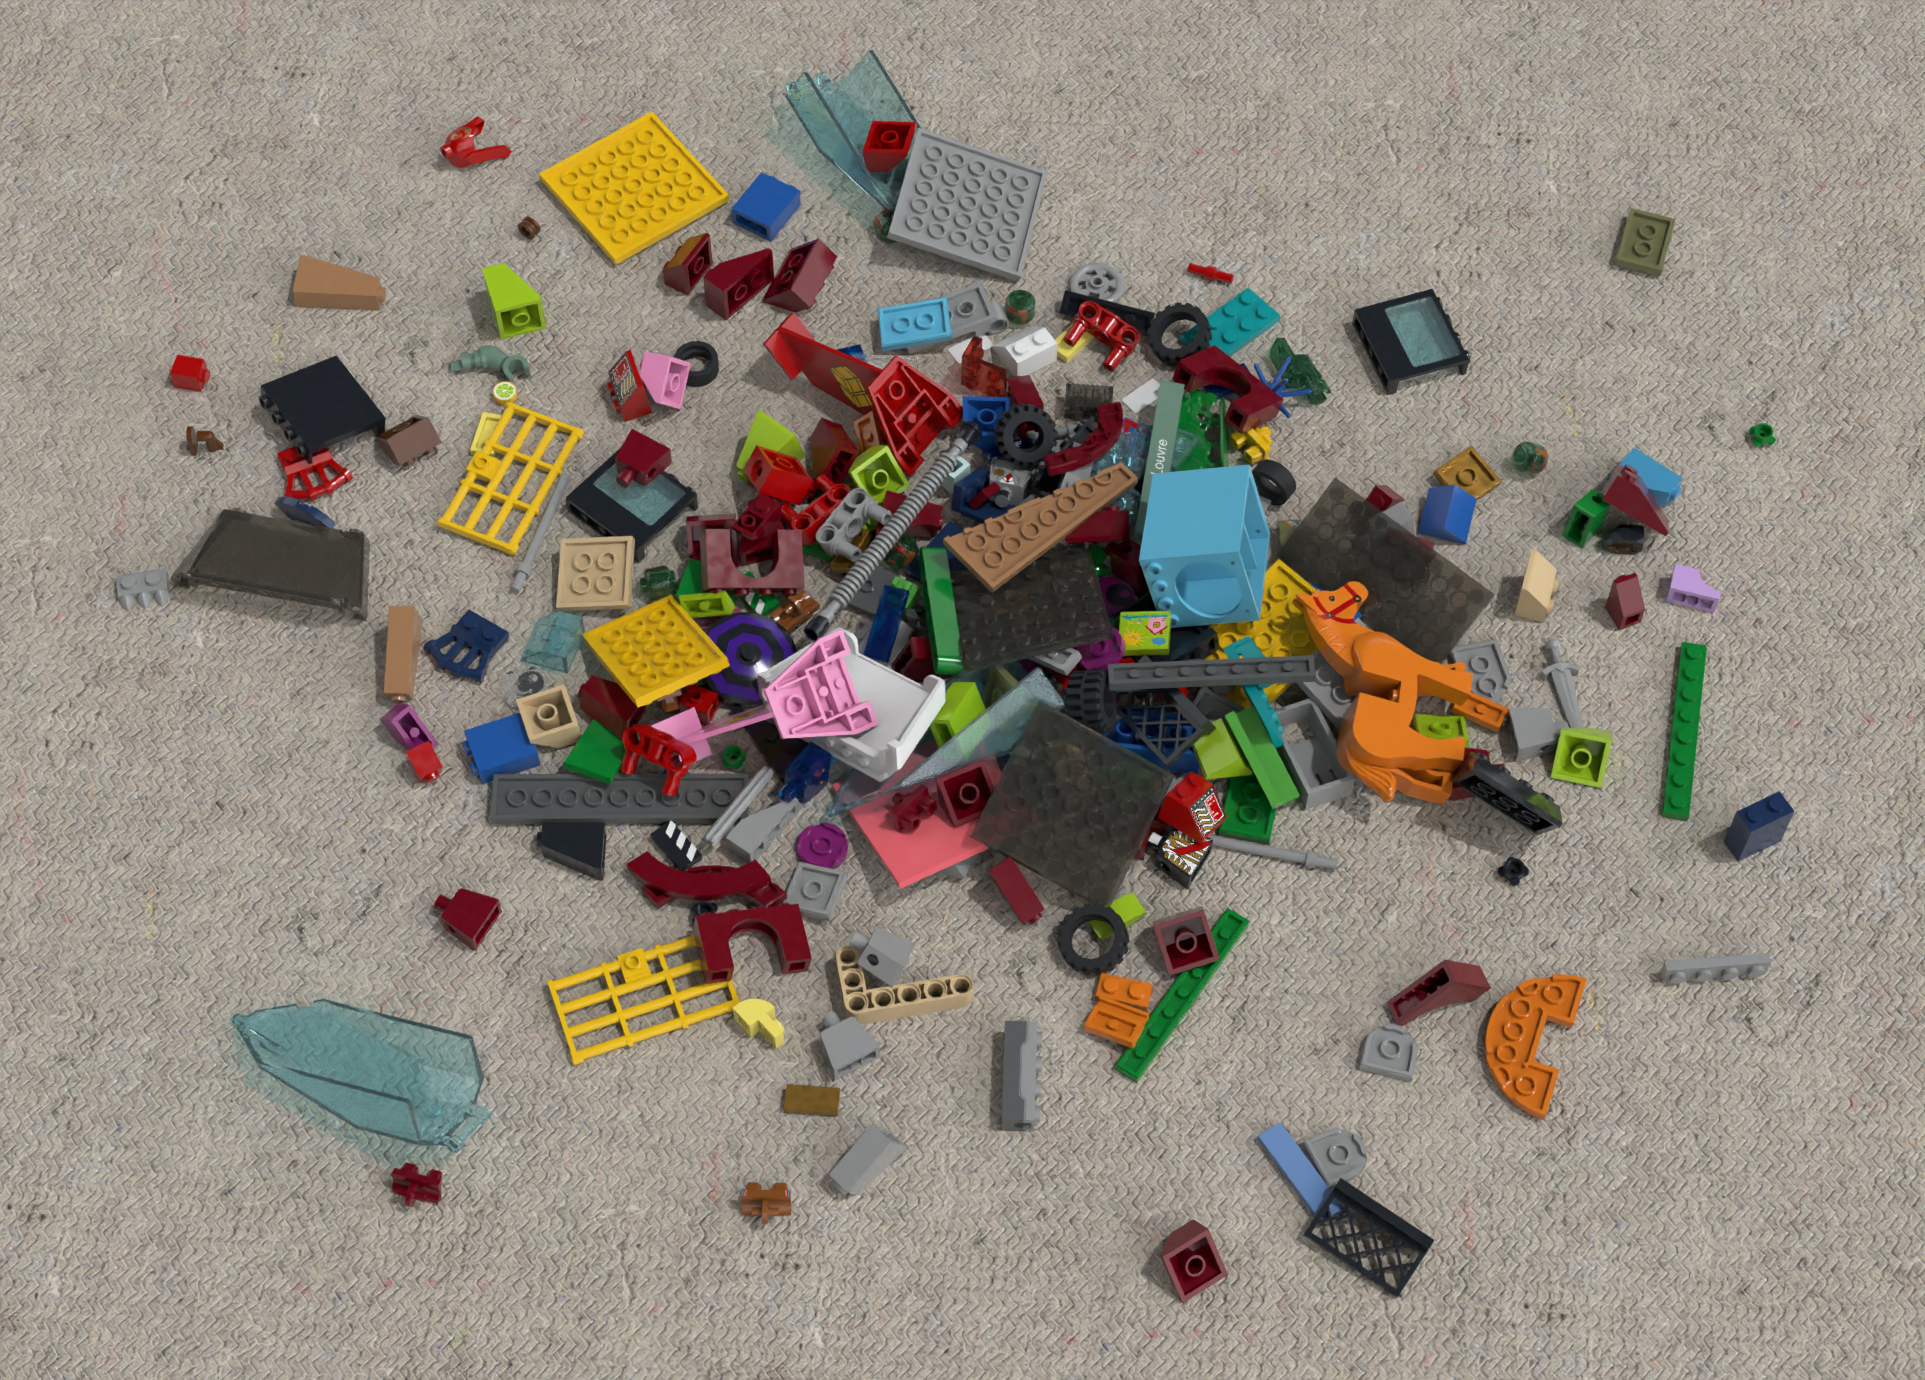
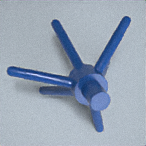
(1278, 388)

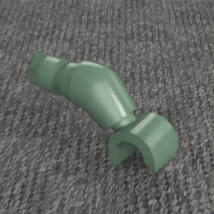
(492, 358)

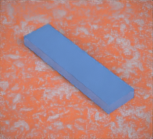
(1298, 1170)

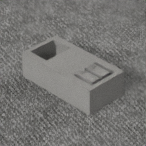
(1313, 757)

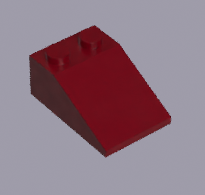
(737, 282)
(1630, 494)

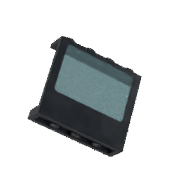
(1409, 338)
(630, 510)

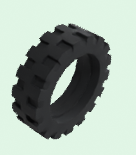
(1169, 316)
(1079, 917)

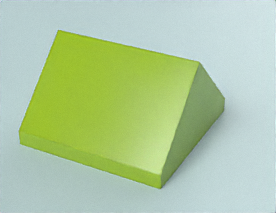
(1220, 753)

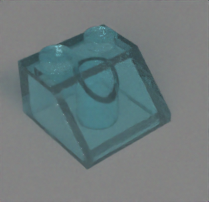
(555, 641)

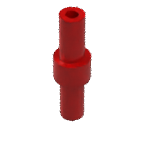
(1210, 273)

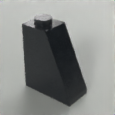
(575, 845)

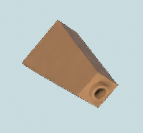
(334, 286)
(402, 653)

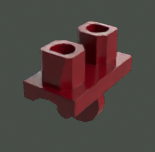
(910, 806)
(414, 1186)

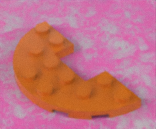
(1516, 1033)

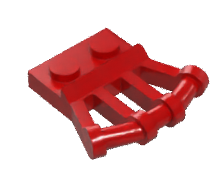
(297, 467)

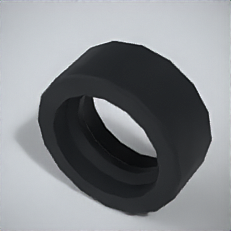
(704, 350)
(1279, 476)

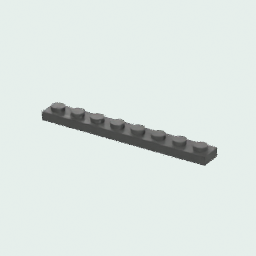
(1211, 672)

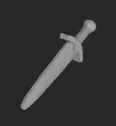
(1563, 683)

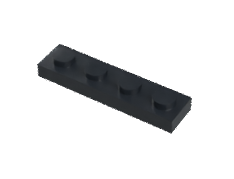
(1133, 316)

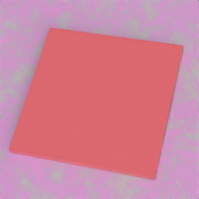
(929, 848)

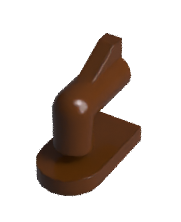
(208, 437)

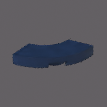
(303, 512)

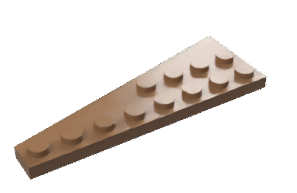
(1016, 539)

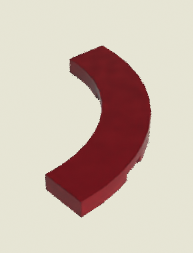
(1094, 446)
(697, 886)
(766, 895)

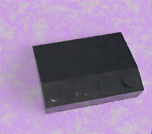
(1507, 794)

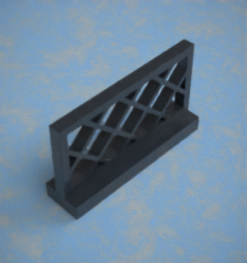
(1178, 701)
(1381, 1217)

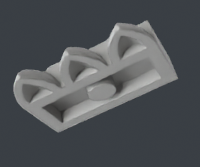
(142, 587)

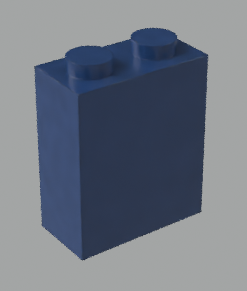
(1758, 826)

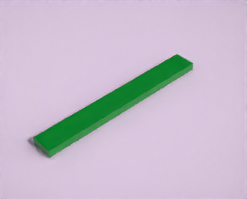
(1179, 1000)

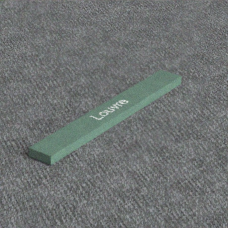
(1161, 443)

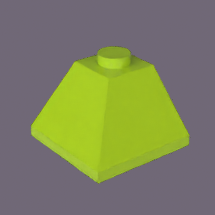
(878, 472)
(1582, 755)

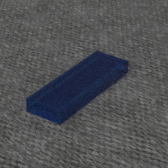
(886, 623)

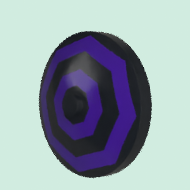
(752, 646)

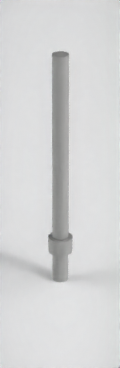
(524, 568)
(1310, 859)

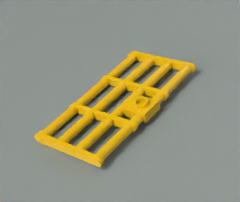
(493, 470)
(636, 977)

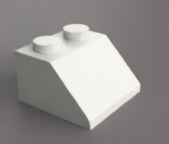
(1027, 350)

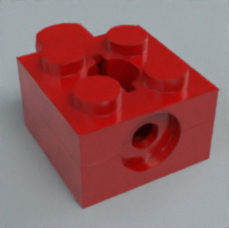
(779, 476)

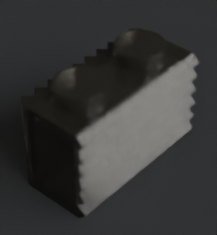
(1082, 400)

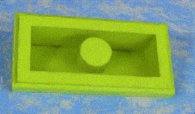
(707, 604)

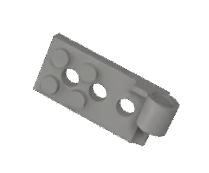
(983, 318)

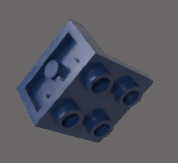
(967, 489)

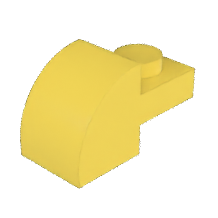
(757, 1016)

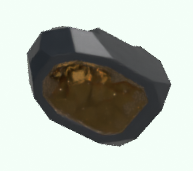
(1625, 539)

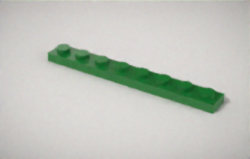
(1684, 731)

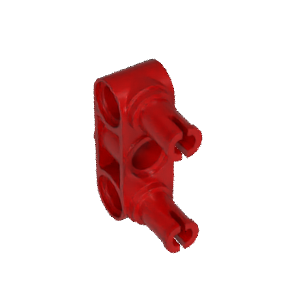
(1105, 328)
(817, 512)
(659, 749)

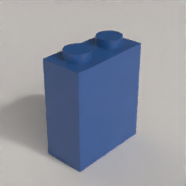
(766, 206)
(500, 748)

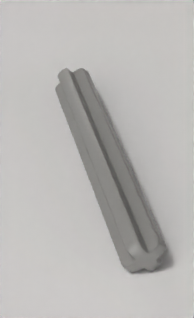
(738, 806)

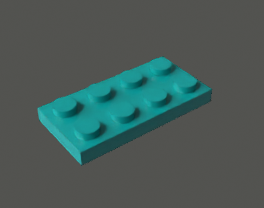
(1237, 322)

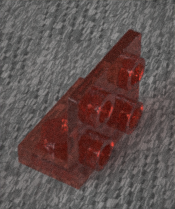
(980, 374)

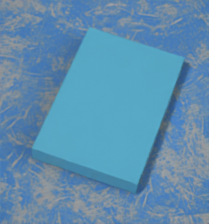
(914, 324)

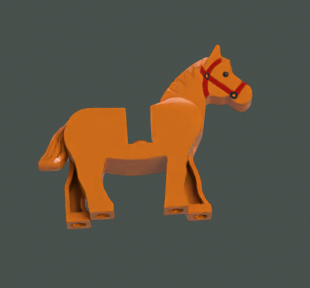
(1386, 682)

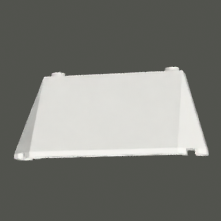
(899, 704)

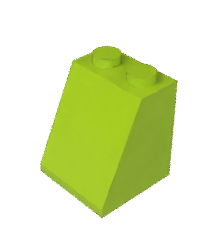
(512, 302)

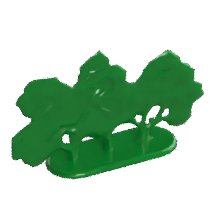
(1188, 421)

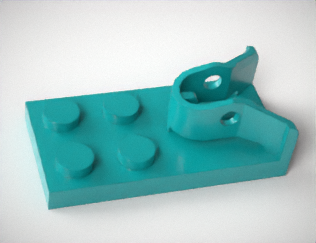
(1255, 692)

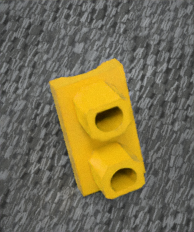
(1257, 442)

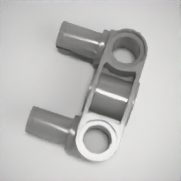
(846, 523)

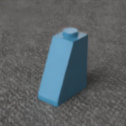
(1659, 480)

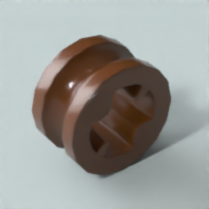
(528, 227)

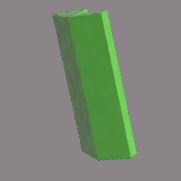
(1262, 757)

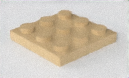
(595, 573)

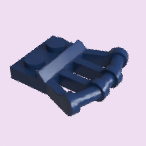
(471, 632)

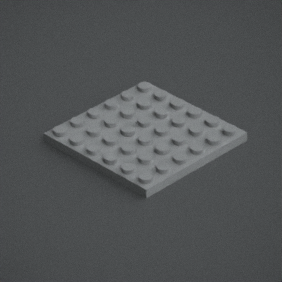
(967, 204)

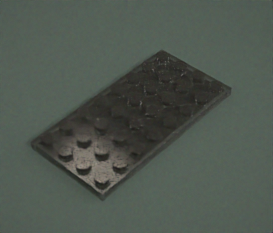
(1409, 585)

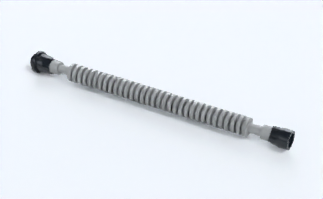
(893, 530)

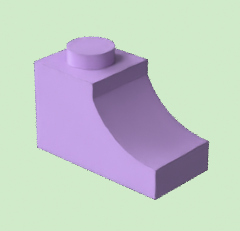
(1690, 590)

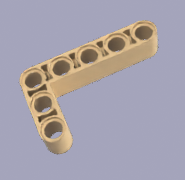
(895, 995)

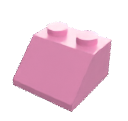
(665, 378)

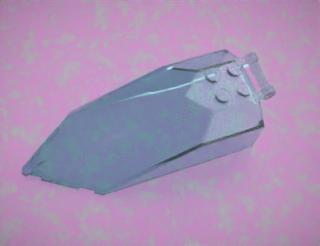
(841, 118)
(985, 738)
(372, 1069)

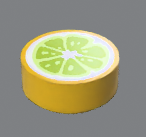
(505, 392)

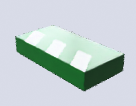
(760, 604)

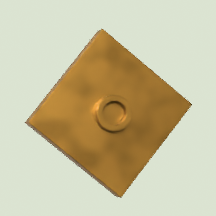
(1469, 473)

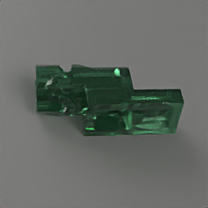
(1299, 372)

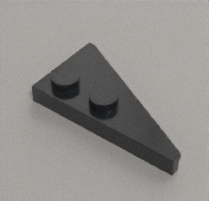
(777, 751)

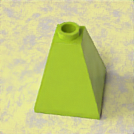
(770, 435)

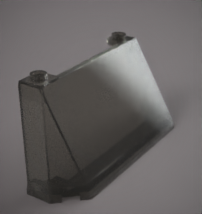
(281, 561)

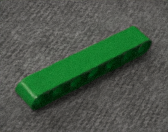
(940, 610)

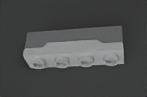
(1020, 1076)

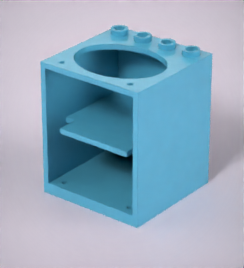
(1205, 546)

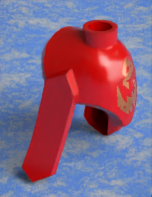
(460, 146)

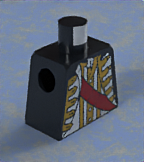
(1180, 855)

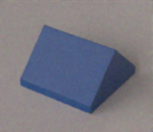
(985, 413)
(1447, 514)

